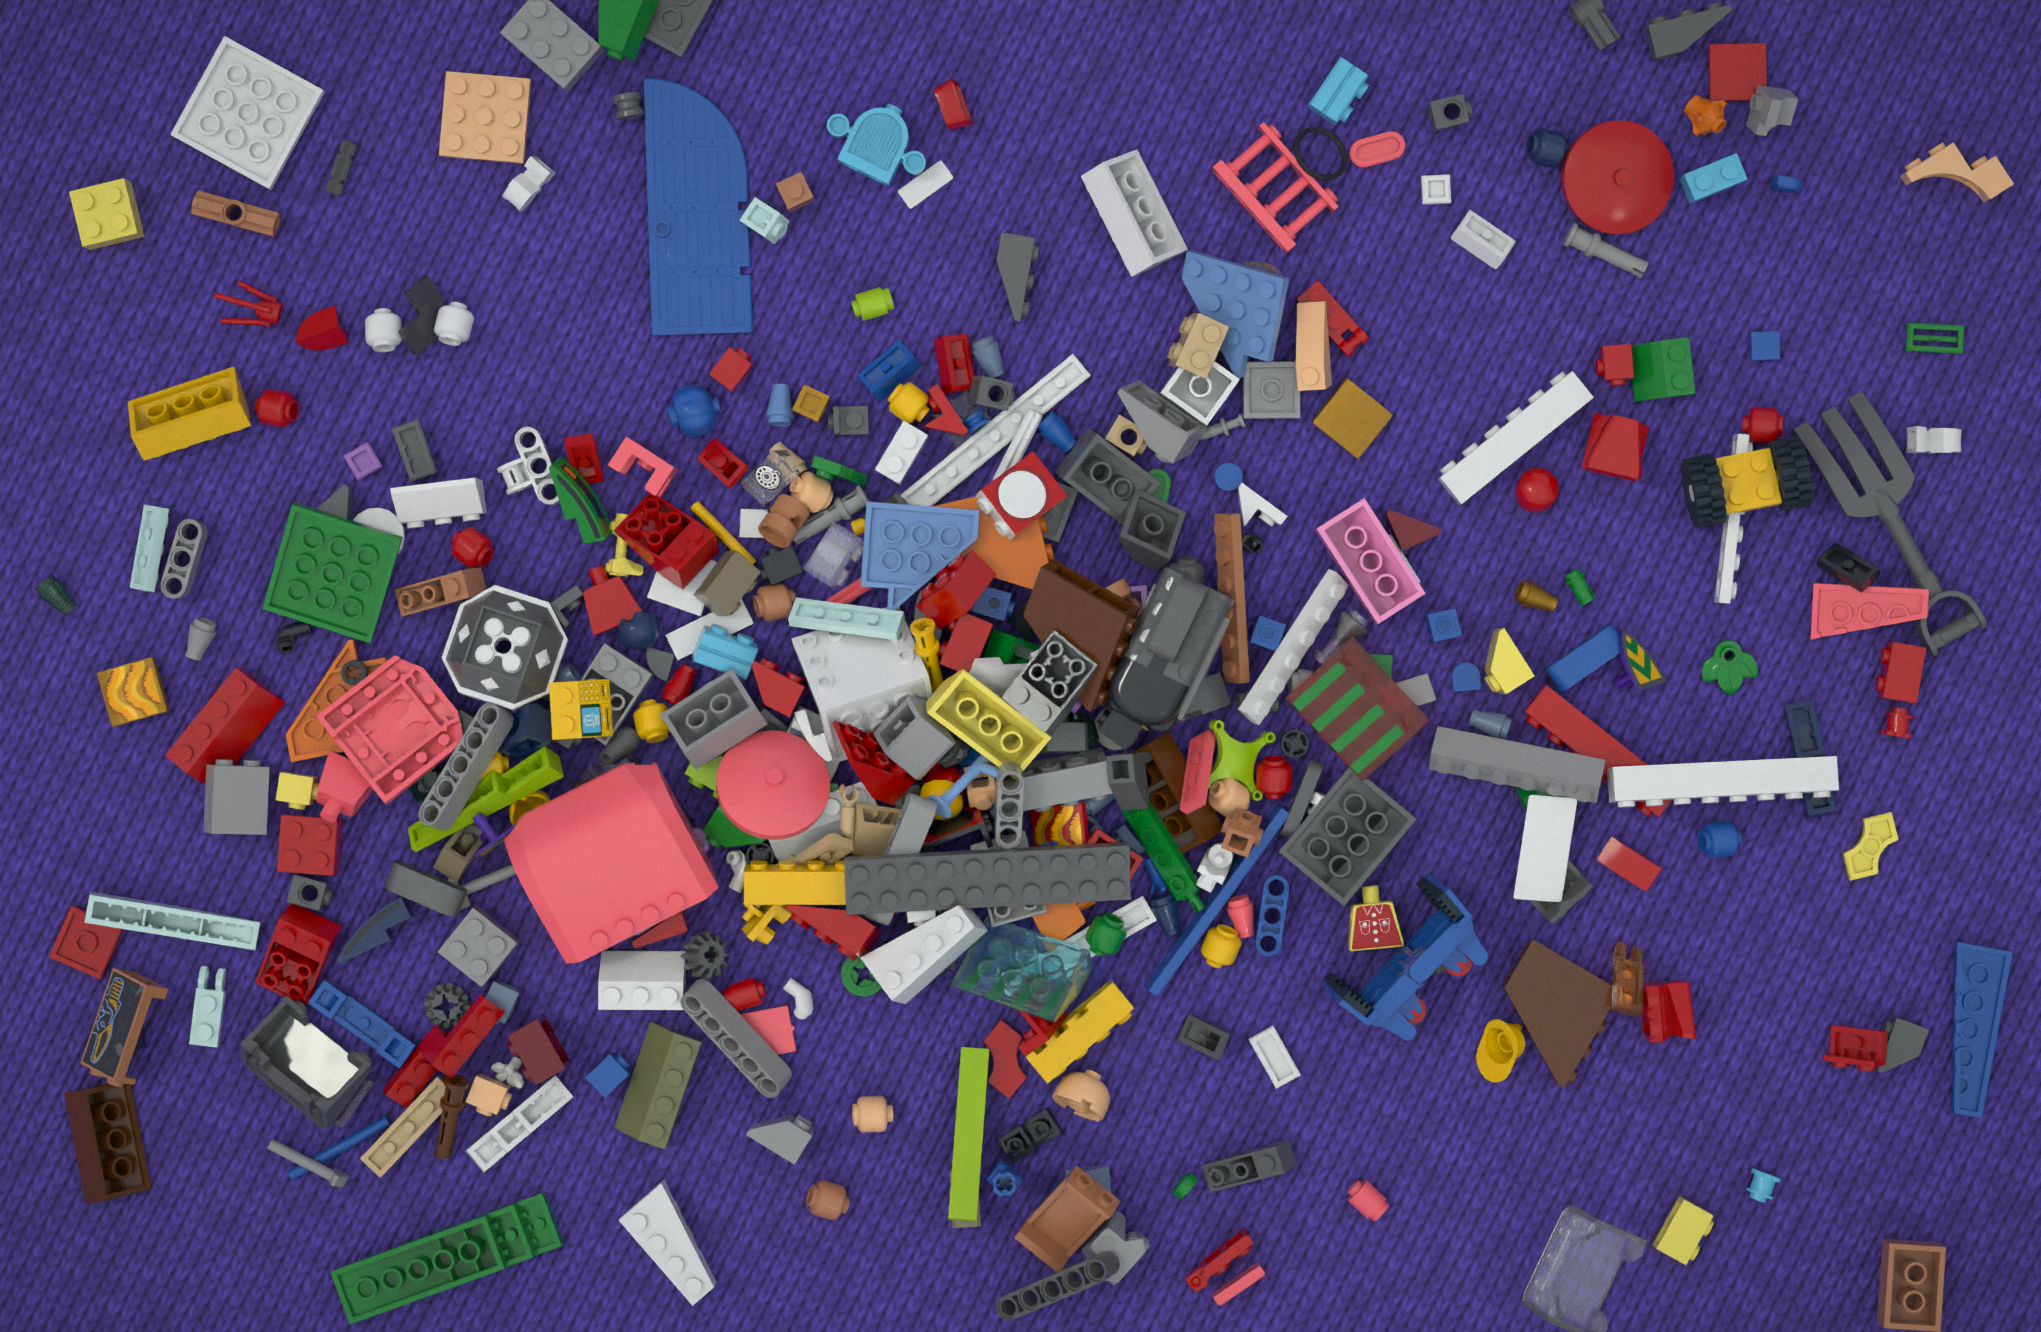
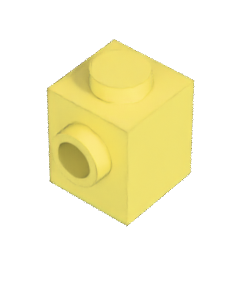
(297, 789)

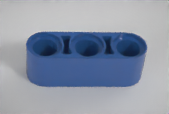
(1585, 658)
(1276, 928)

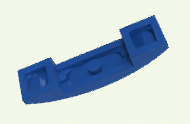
(362, 1022)

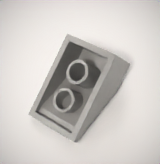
(1161, 423)

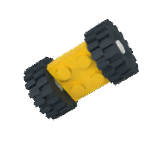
(1747, 482)

